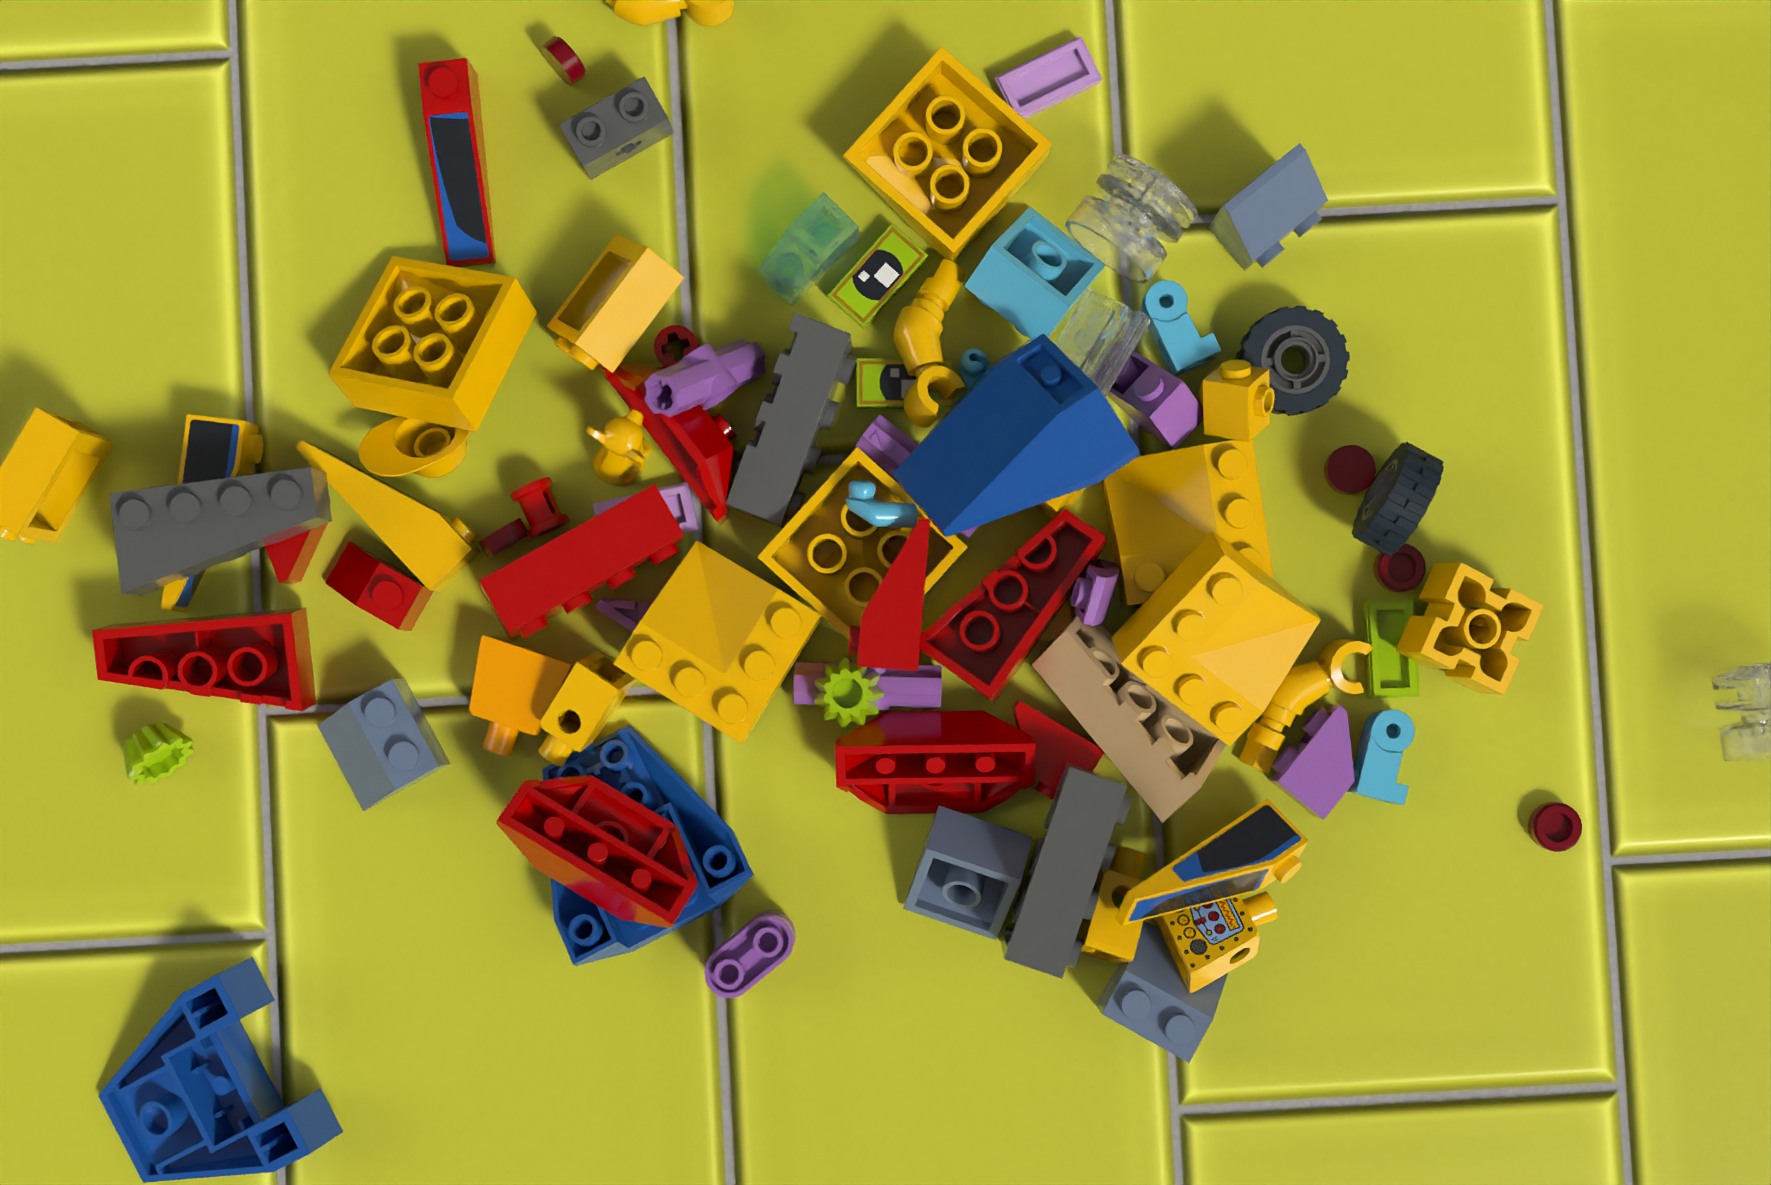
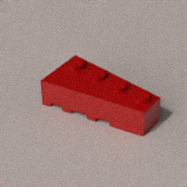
(581, 563)
(1005, 616)
(230, 656)

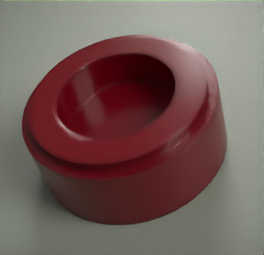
(563, 60)
(1349, 469)
(503, 538)
(1400, 570)
(1555, 826)

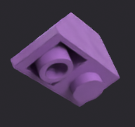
(1156, 400)
(1320, 764)

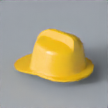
(413, 447)

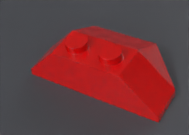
(690, 440)
(933, 760)
(602, 847)

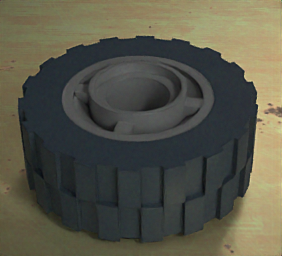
(1317, 342)
(1397, 498)

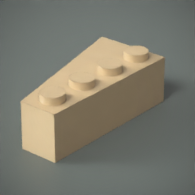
(1137, 728)

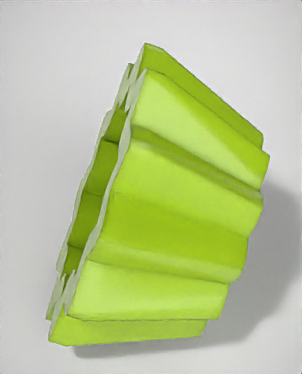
(848, 693)
(155, 752)

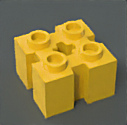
(1469, 628)

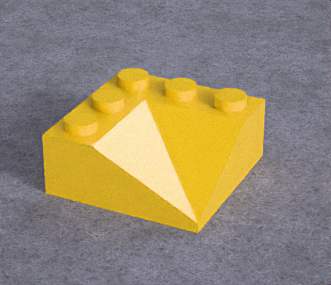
(948, 154)
(433, 343)
(1172, 501)
(841, 558)
(1216, 638)
(718, 641)

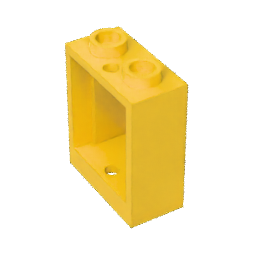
(614, 304)
(47, 475)

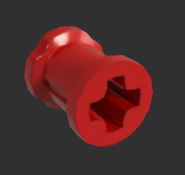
(664, 345)
(539, 507)

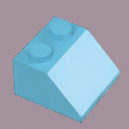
(1034, 275)

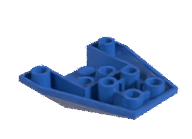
(1015, 441)
(712, 847)

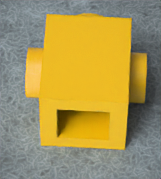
(1236, 401)

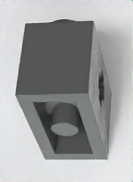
(617, 128)

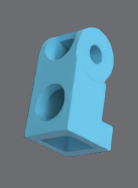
(1174, 329)
(1380, 756)

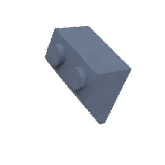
(1271, 209)
(383, 742)
(968, 872)
(1154, 1000)

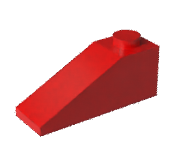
(893, 618)

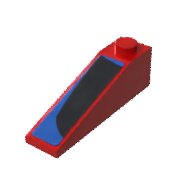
(458, 160)

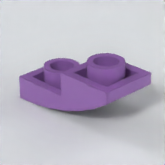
(1094, 592)

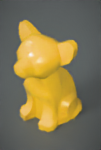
(623, 449)

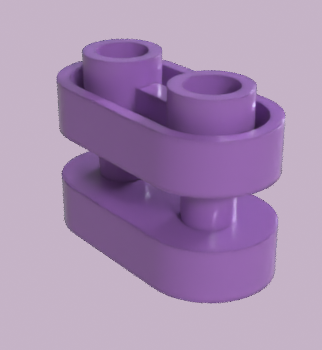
(750, 954)

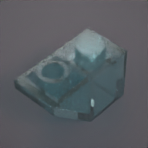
(808, 248)

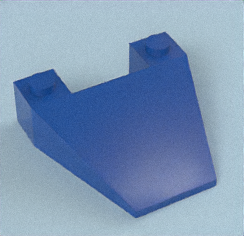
(199, 1096)

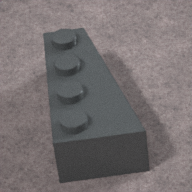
(792, 422)
(196, 525)
(1065, 871)

